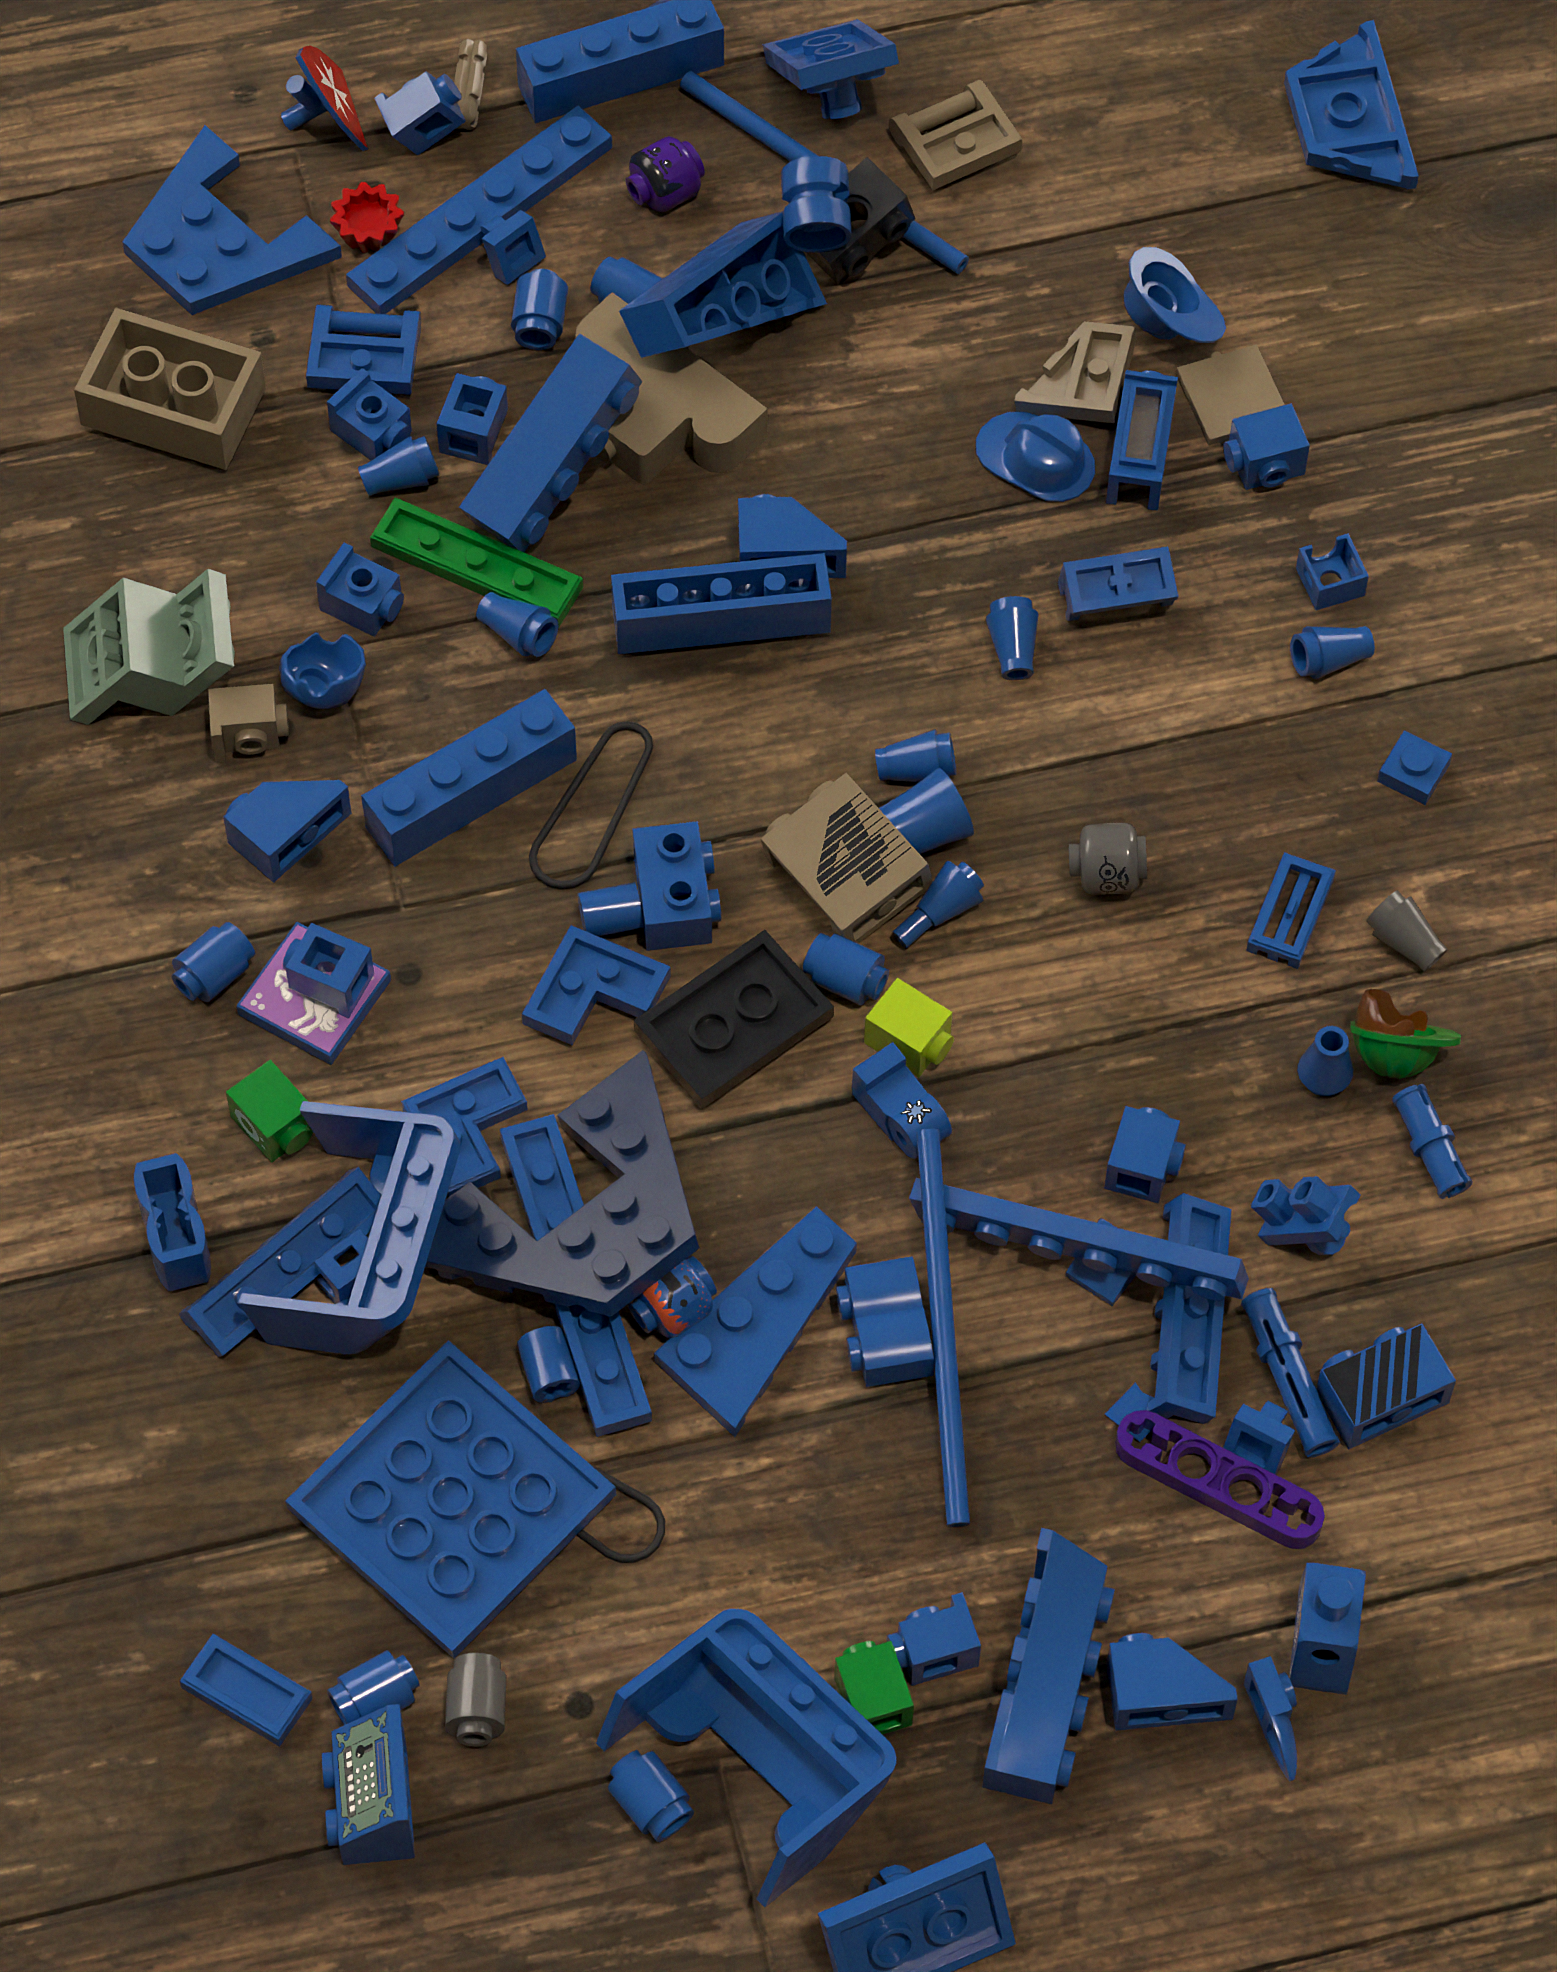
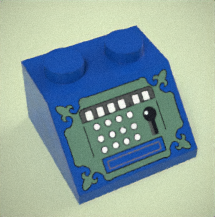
(370, 1789)

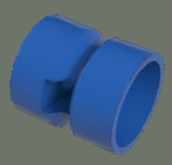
(817, 206)

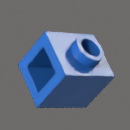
(1267, 447)
(1144, 1154)

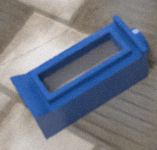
(1142, 433)

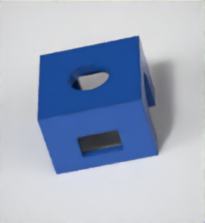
(1337, 561)
(341, 1279)

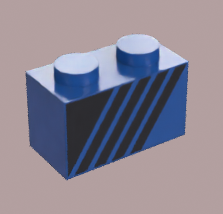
(1384, 1384)

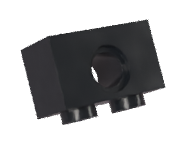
(887, 219)

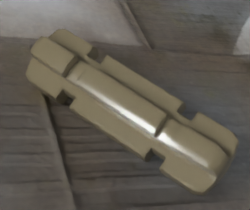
(470, 79)

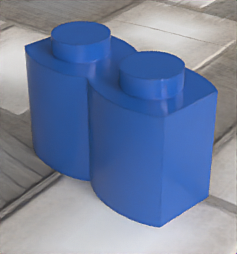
(172, 1222)
(887, 1321)

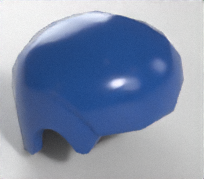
(323, 671)

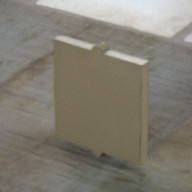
(1228, 389)

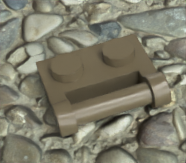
(961, 145)

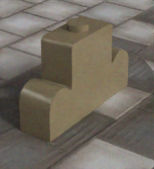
(677, 406)

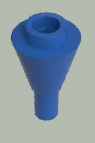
(949, 895)

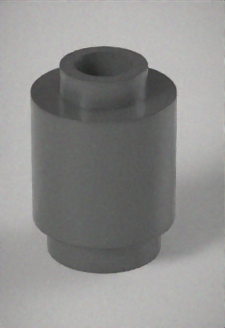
(475, 1699)

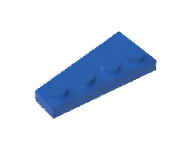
(757, 1320)

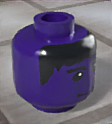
(665, 174)

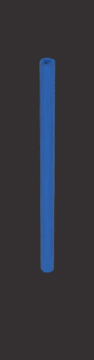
(792, 150)
(943, 1328)

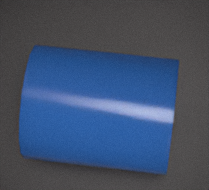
(611, 909)
(548, 1364)

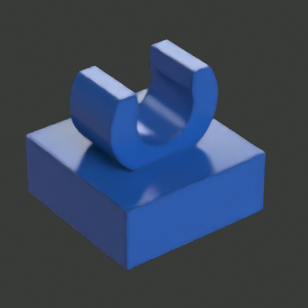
(512, 245)
(1260, 1436)

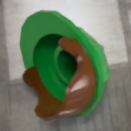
(1396, 1042)

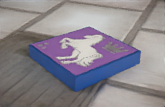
(300, 1018)

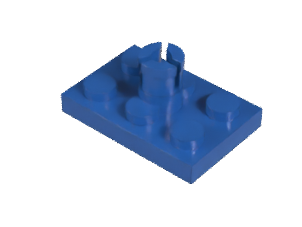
(831, 61)
(922, 1918)

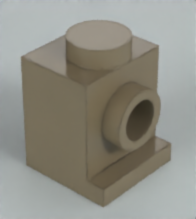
(246, 720)

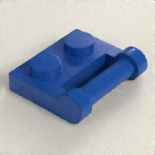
(339, 357)

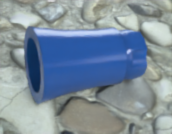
(930, 813)

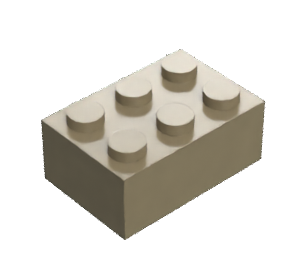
(170, 388)

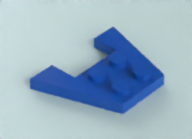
(203, 248)

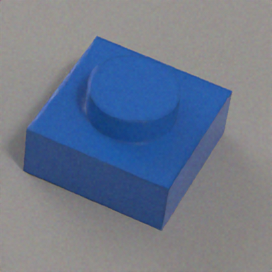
(1414, 767)

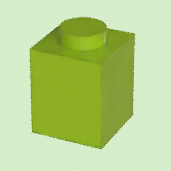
(913, 1023)

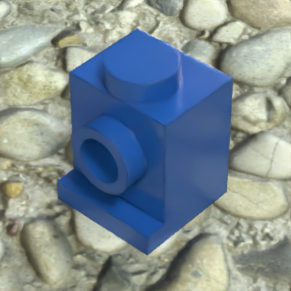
(422, 111)
(368, 416)
(472, 418)
(359, 591)
(329, 952)
(937, 1641)

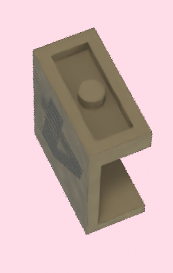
(847, 858)

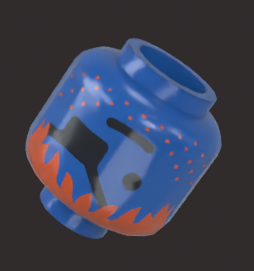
(675, 1300)

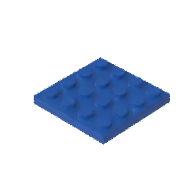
(451, 1498)

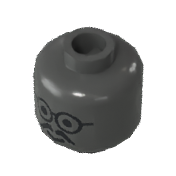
(1109, 858)

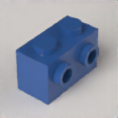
(673, 885)

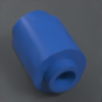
(622, 278)
(539, 309)
(212, 962)
(846, 968)
(373, 1686)
(650, 1794)

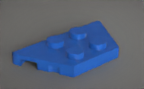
(1350, 112)

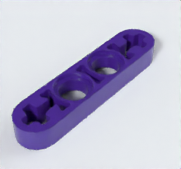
(1225, 1470)

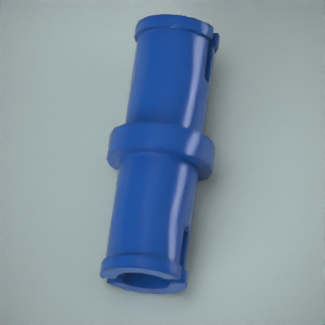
(1432, 1141)

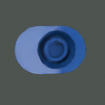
(1168, 300)
(1037, 454)

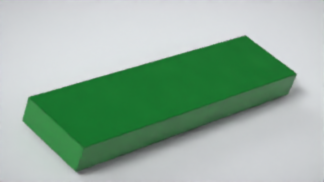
(473, 559)

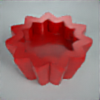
(366, 217)

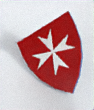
(324, 93)

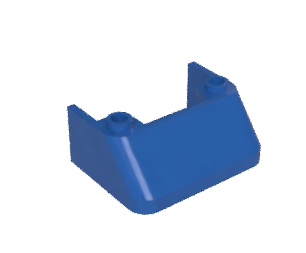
(413, 1174)
(777, 1718)

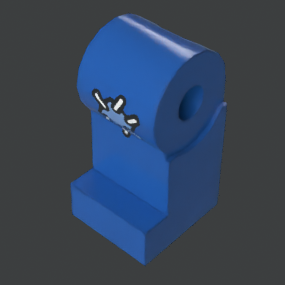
(897, 1099)

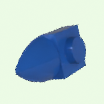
(1272, 1701)

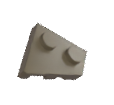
(1084, 376)

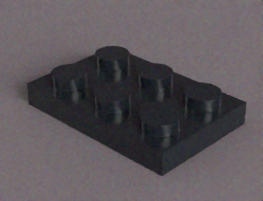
(733, 1018)

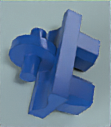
(1305, 1214)

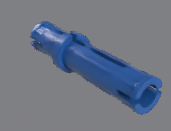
(1281, 1351)

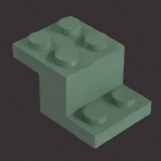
(148, 646)

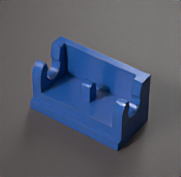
(1118, 582)

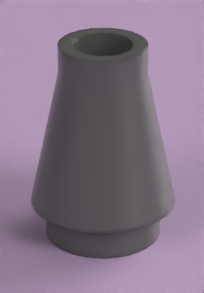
(1405, 929)

